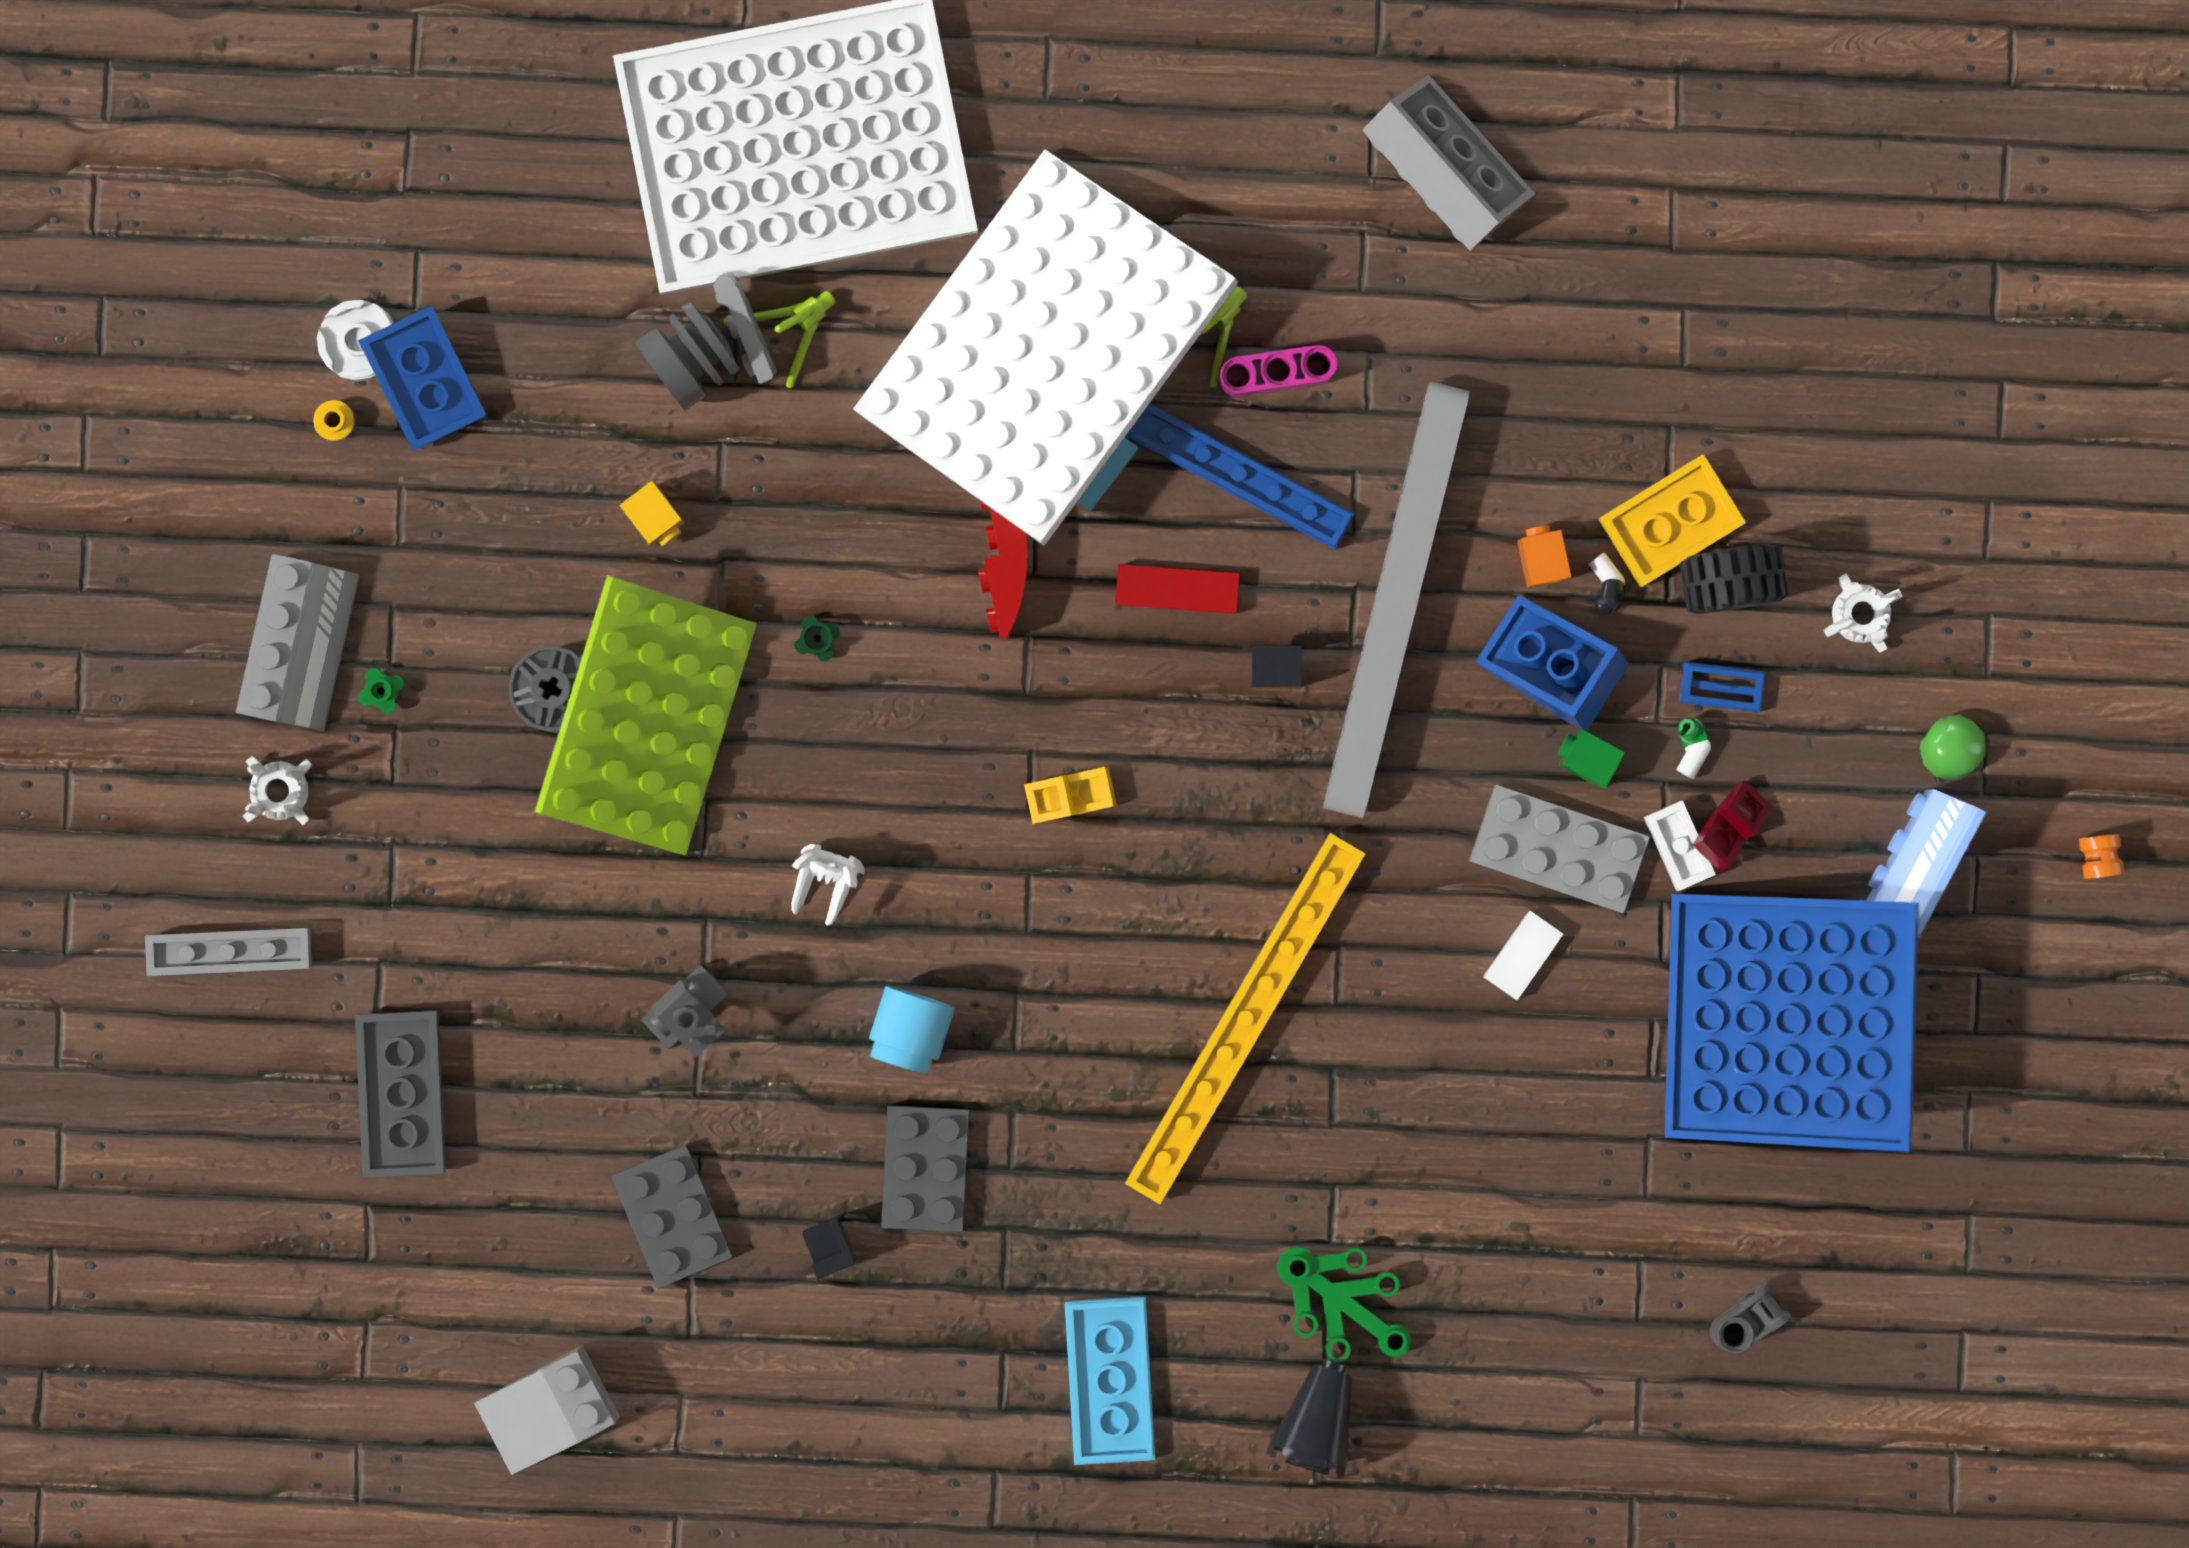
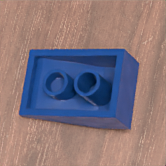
(1553, 662)

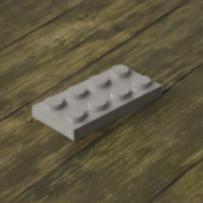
(1559, 848)

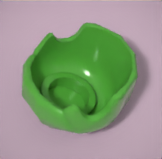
(1953, 747)

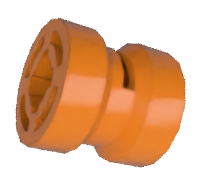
(2101, 856)

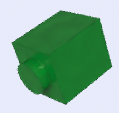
(1589, 758)

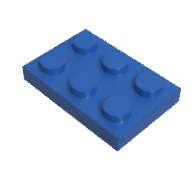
(422, 378)

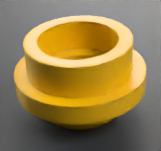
(345, 425)

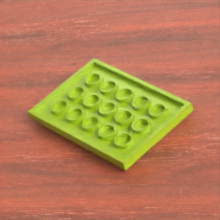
(645, 716)

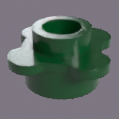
(821, 649)

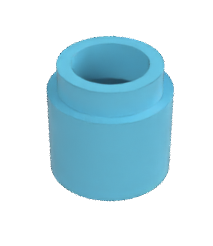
(909, 1029)

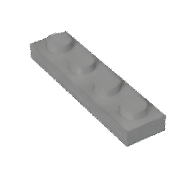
(228, 951)

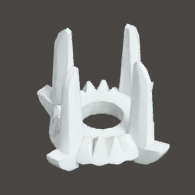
(1842, 613)
(295, 800)
(827, 865)

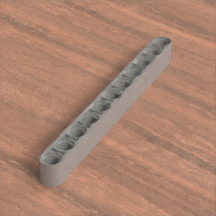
(1396, 599)

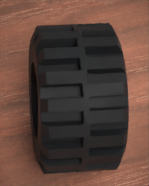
(1734, 578)

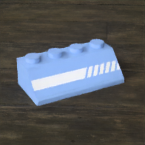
(1926, 852)

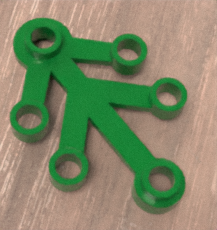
(1338, 1298)

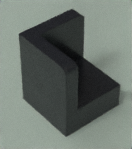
(1276, 667)
(829, 1247)

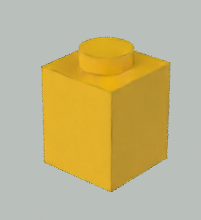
(653, 515)

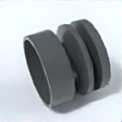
(687, 355)
(528, 682)

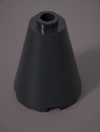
(1317, 1422)

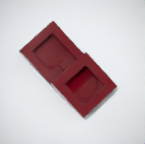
(1731, 824)

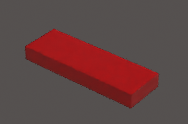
(1177, 589)

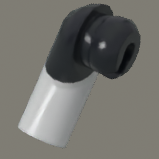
(1612, 585)

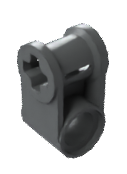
(1751, 1319)

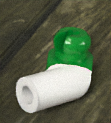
(1696, 746)

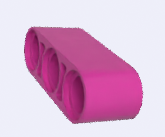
(1294, 359)

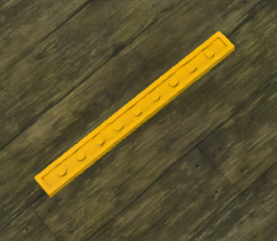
(1244, 1018)

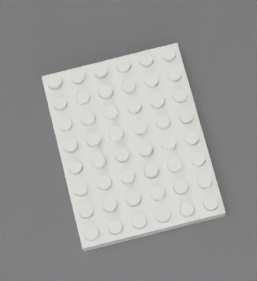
(795, 144)
(1045, 346)

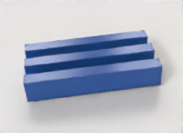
(1687, 683)

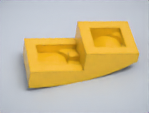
(1070, 795)

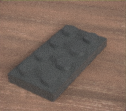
(400, 1094)

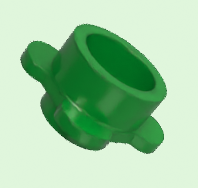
(392, 687)

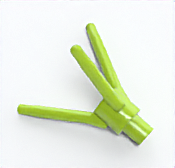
(807, 317)
(1224, 320)

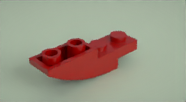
(1005, 573)

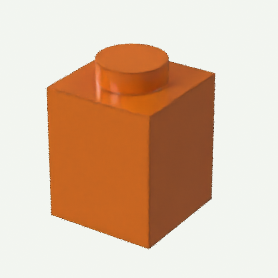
(1543, 556)

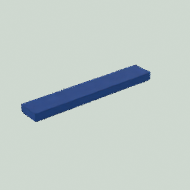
(1240, 476)

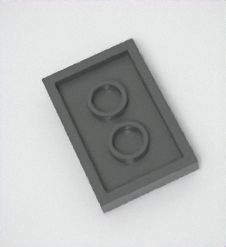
(925, 1168)
(672, 1216)

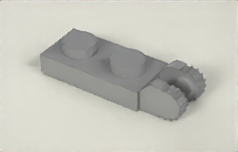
(744, 326)

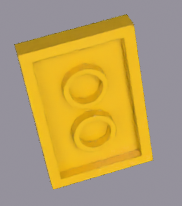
(1672, 520)

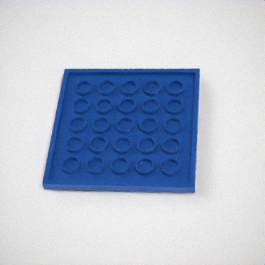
(1792, 1021)

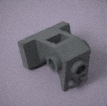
(685, 1012)

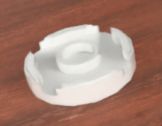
(340, 336)

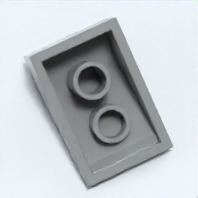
(547, 1410)

